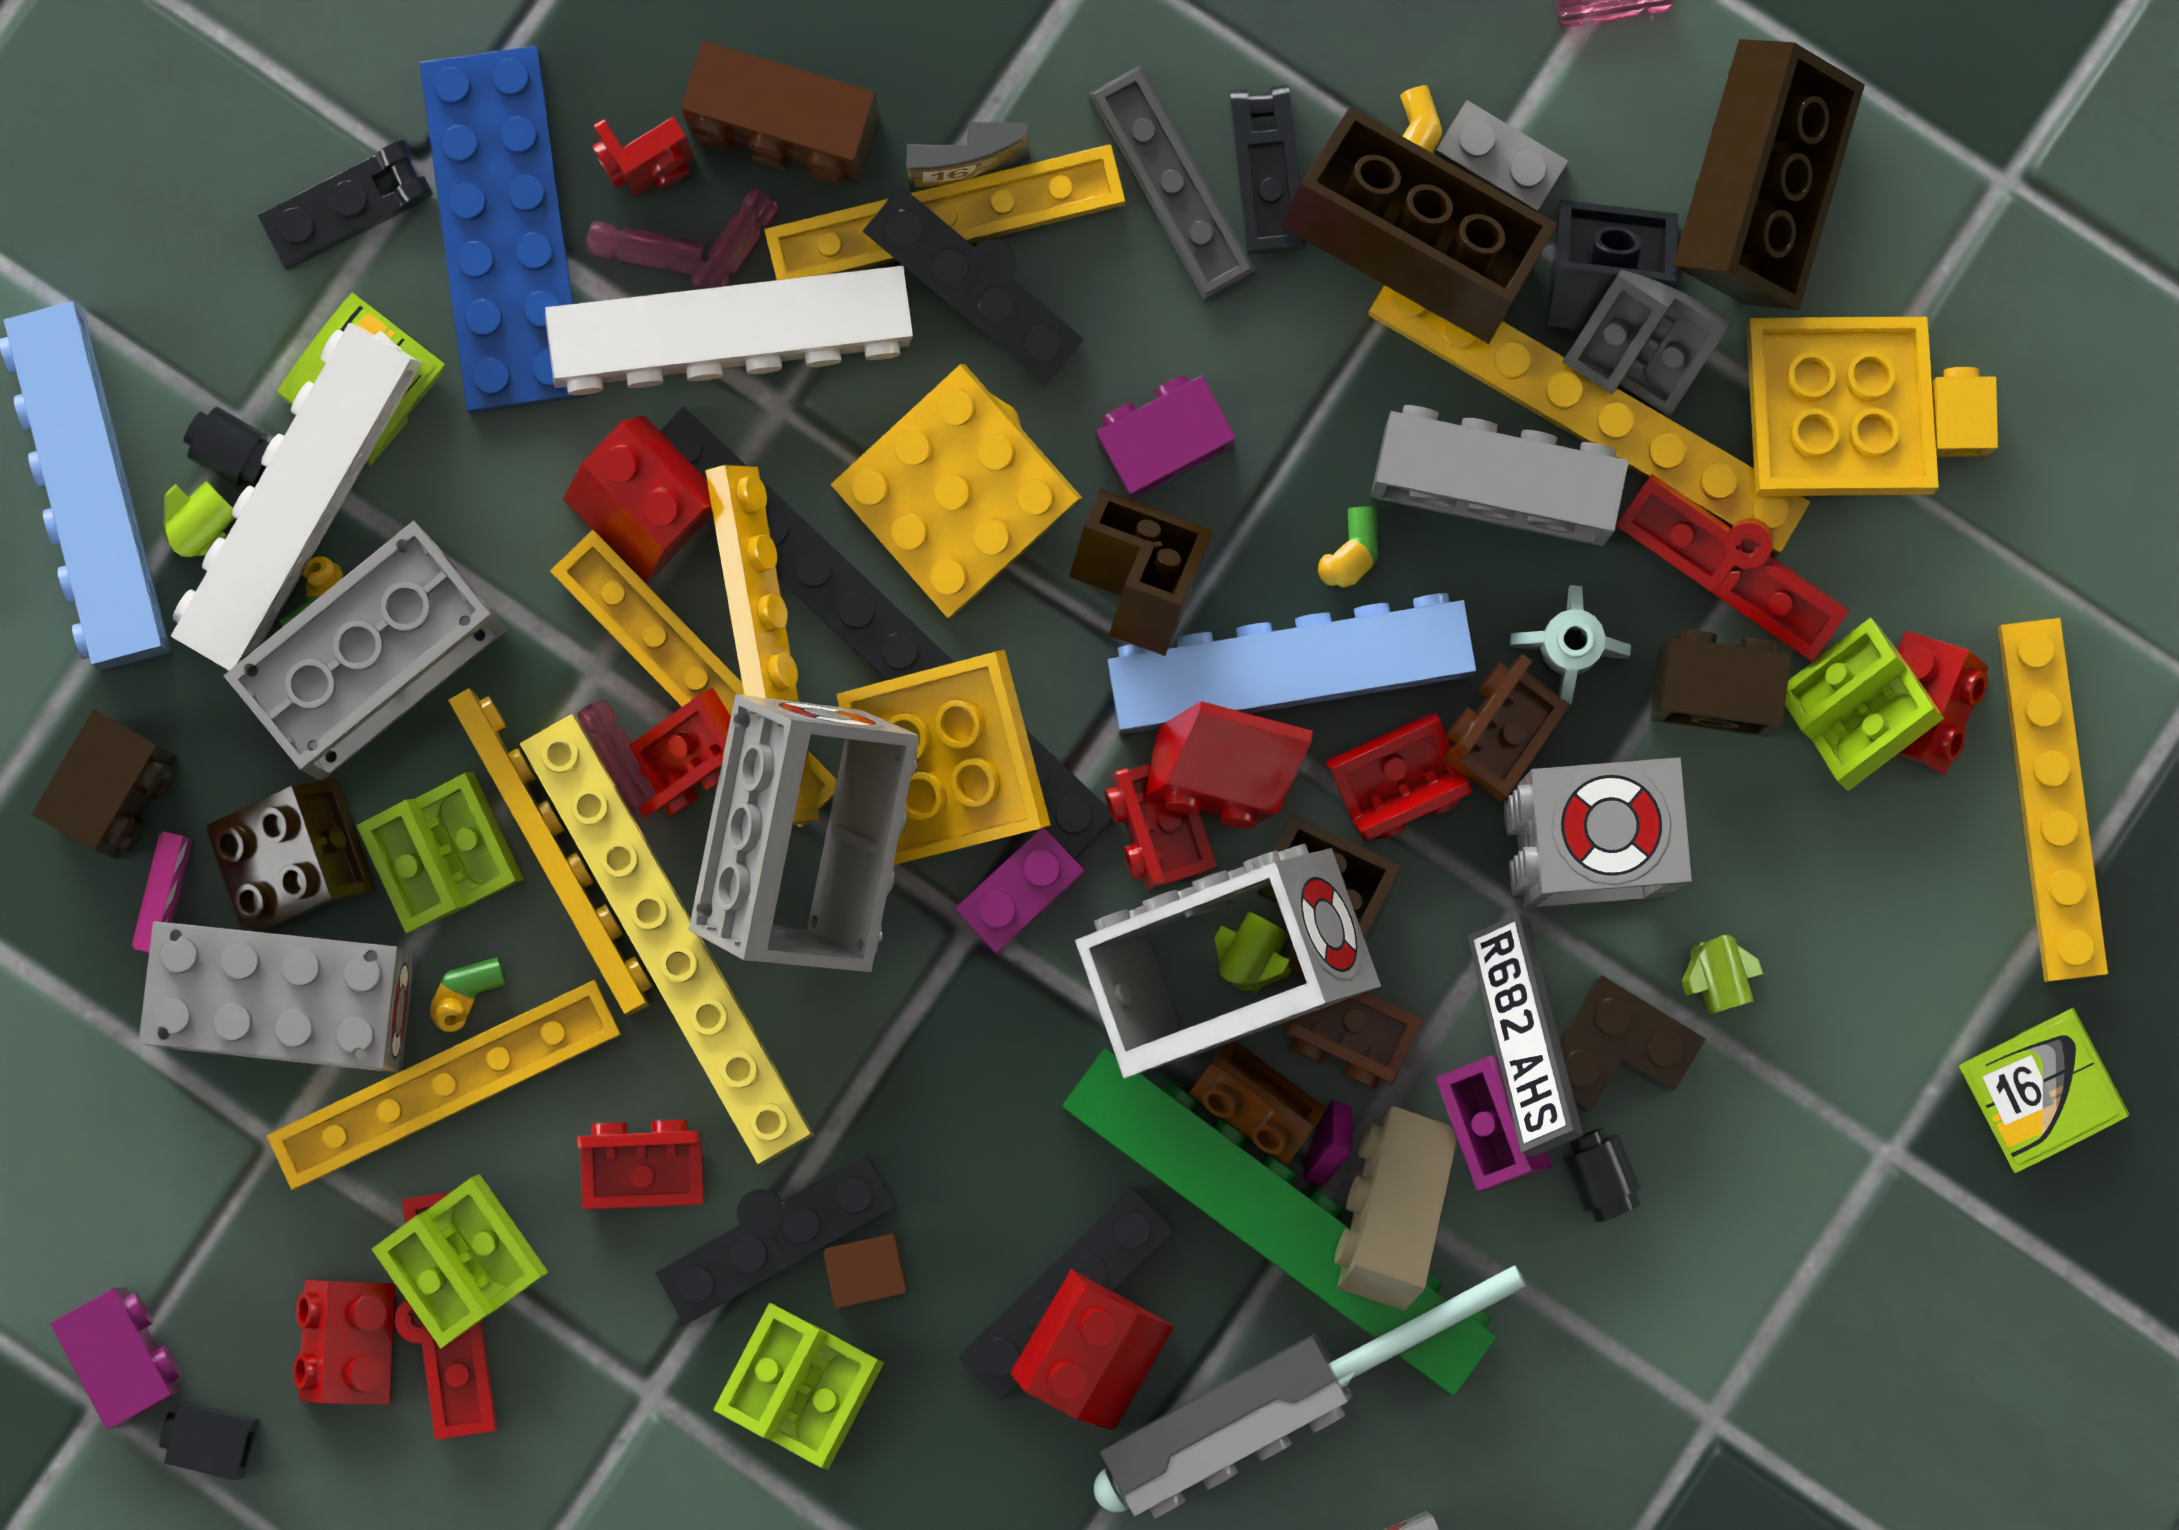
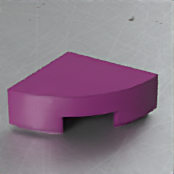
(1330, 1143)

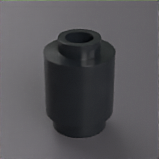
(227, 446)
(1602, 1175)

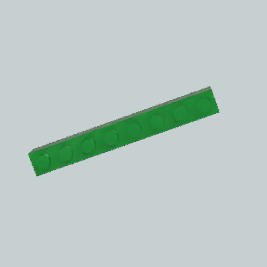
(1259, 1206)

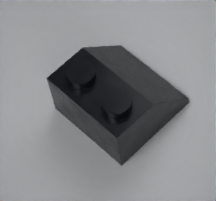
(1597, 244)

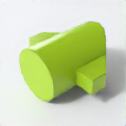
(195, 521)
(1252, 954)
(1721, 973)

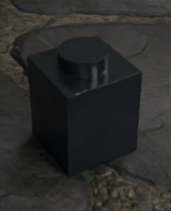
(208, 1440)

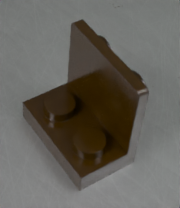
(290, 855)

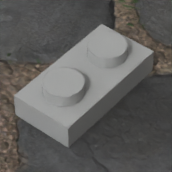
(1501, 156)

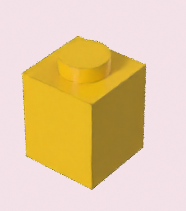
(1965, 413)

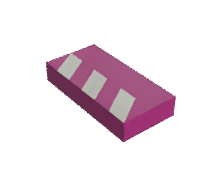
(162, 886)

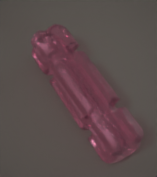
(1575, 12)
(735, 241)
(644, 247)
(616, 755)

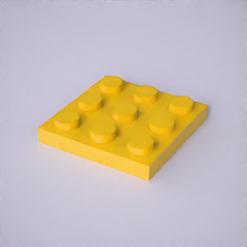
(1841, 406)
(956, 491)
(972, 755)

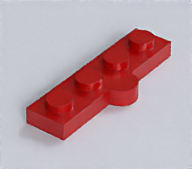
(1733, 566)
(456, 1373)

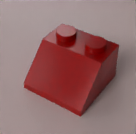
(640, 496)
(1225, 764)
(1090, 1352)

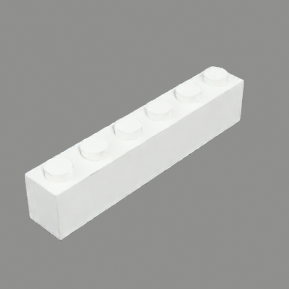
(728, 328)
(295, 497)

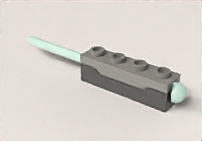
(1261, 1408)

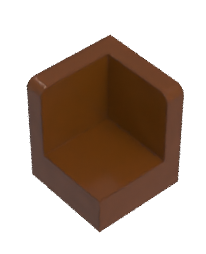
(865, 1270)

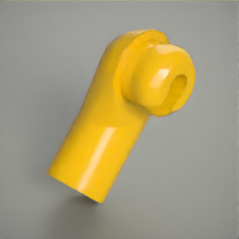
(1423, 118)

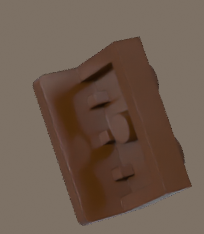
(1506, 730)
(1359, 1032)
(1258, 1101)

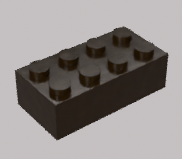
(1769, 174)
(1418, 225)

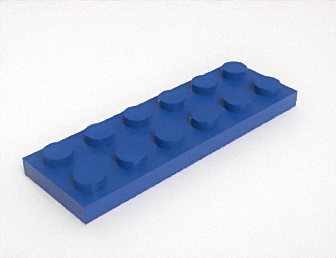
(498, 222)

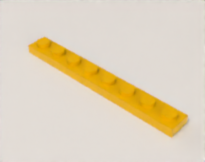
(1567, 399)

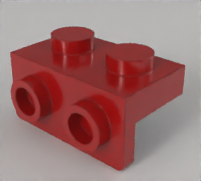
(650, 160)
(1955, 684)
(683, 753)
(1398, 778)
(1163, 842)
(641, 1167)
(345, 1342)

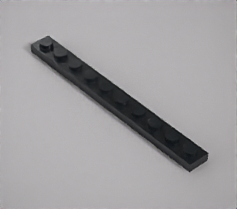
(878, 627)

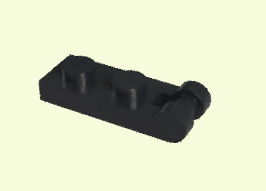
(1266, 169)
(344, 205)

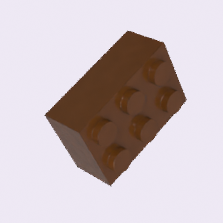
(780, 114)

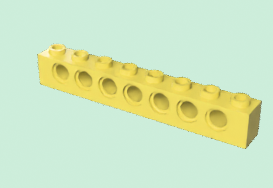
(661, 935)

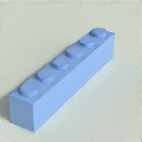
(85, 487)
(1296, 664)

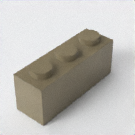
(1395, 1208)

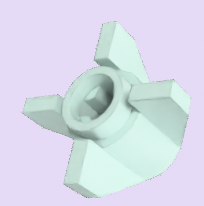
(1560, 657)

